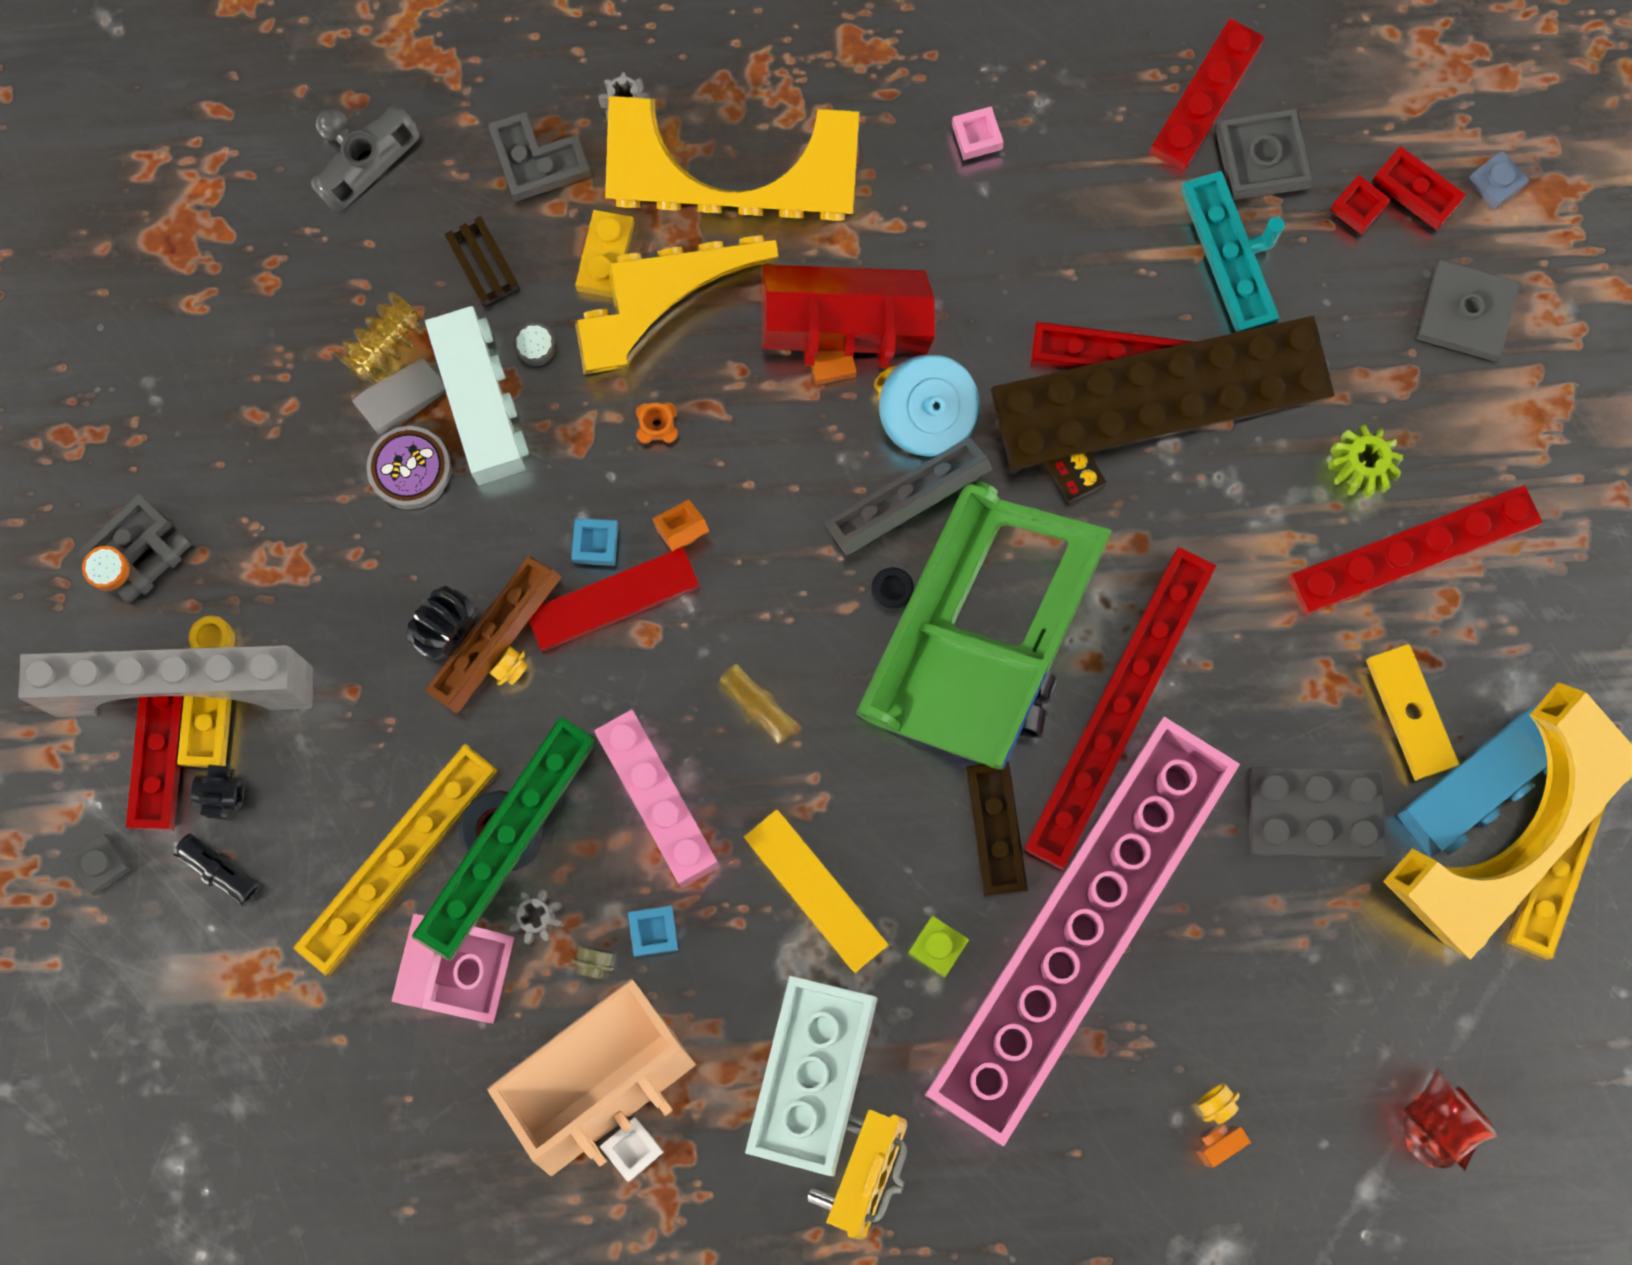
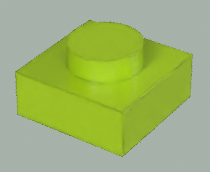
(938, 946)

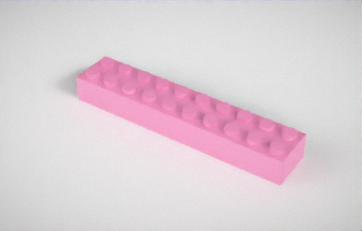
(1081, 931)

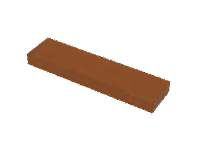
(493, 634)

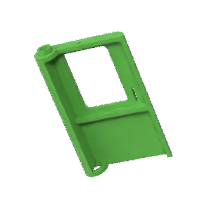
(960, 685)

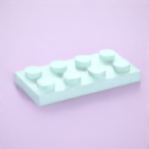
(811, 1076)

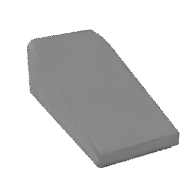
(399, 396)

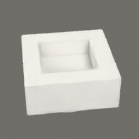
(632, 1150)

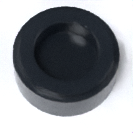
(892, 589)

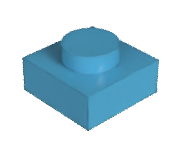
(594, 542)
(653, 931)

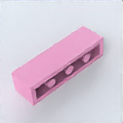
(657, 799)

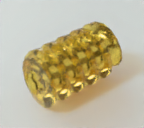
(381, 338)

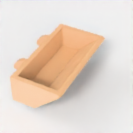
(591, 1079)

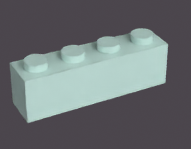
(476, 396)

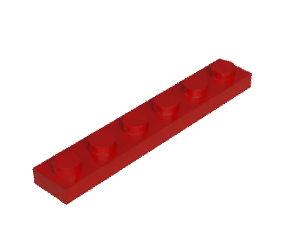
(1415, 550)

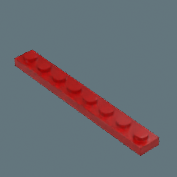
(1119, 708)

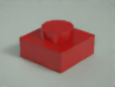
(1360, 204)

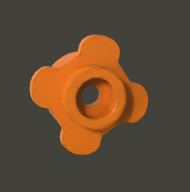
(656, 411)

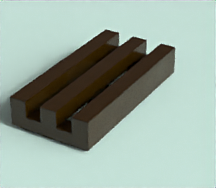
(467, 233)

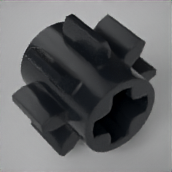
(217, 792)

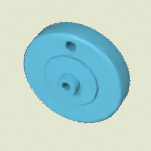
(929, 404)

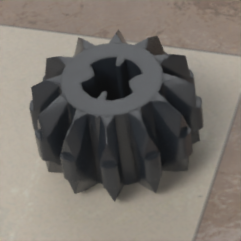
(441, 623)

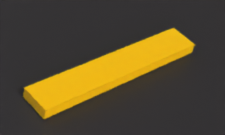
(395, 860)

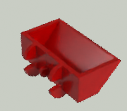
(847, 311)

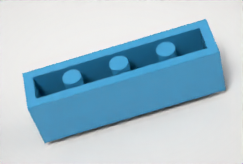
(1477, 787)

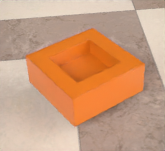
(680, 525)
(1221, 1144)

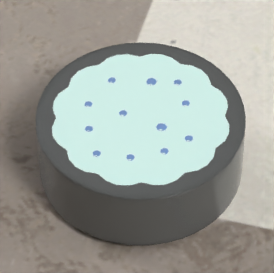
(534, 344)

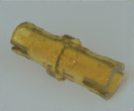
(757, 703)

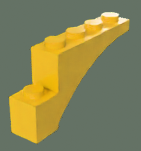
(650, 287)

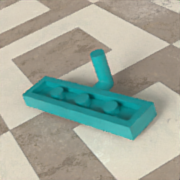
(1231, 252)

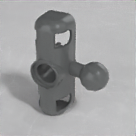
(375, 137)

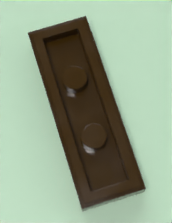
(996, 830)

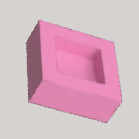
(977, 133)

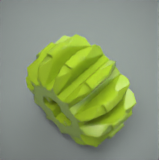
(1374, 449)

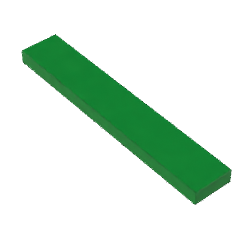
(504, 839)

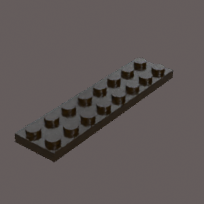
(1162, 392)

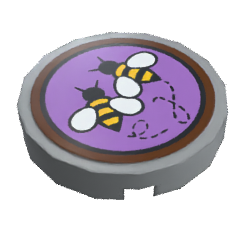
(409, 467)

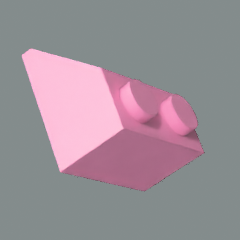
(462, 988)

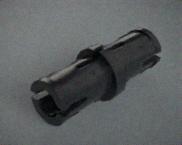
(216, 869)

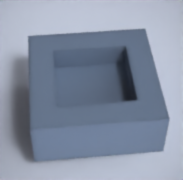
(1498, 180)

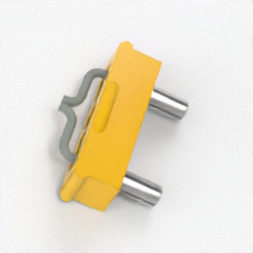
(867, 1174)

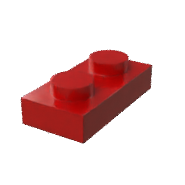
(1418, 188)

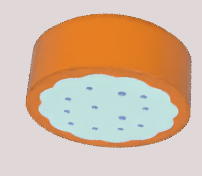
(105, 568)

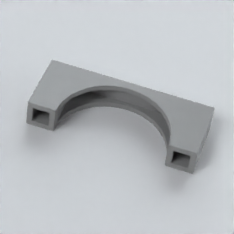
(82, 681)

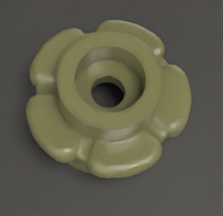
(593, 962)

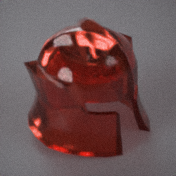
(1445, 1125)

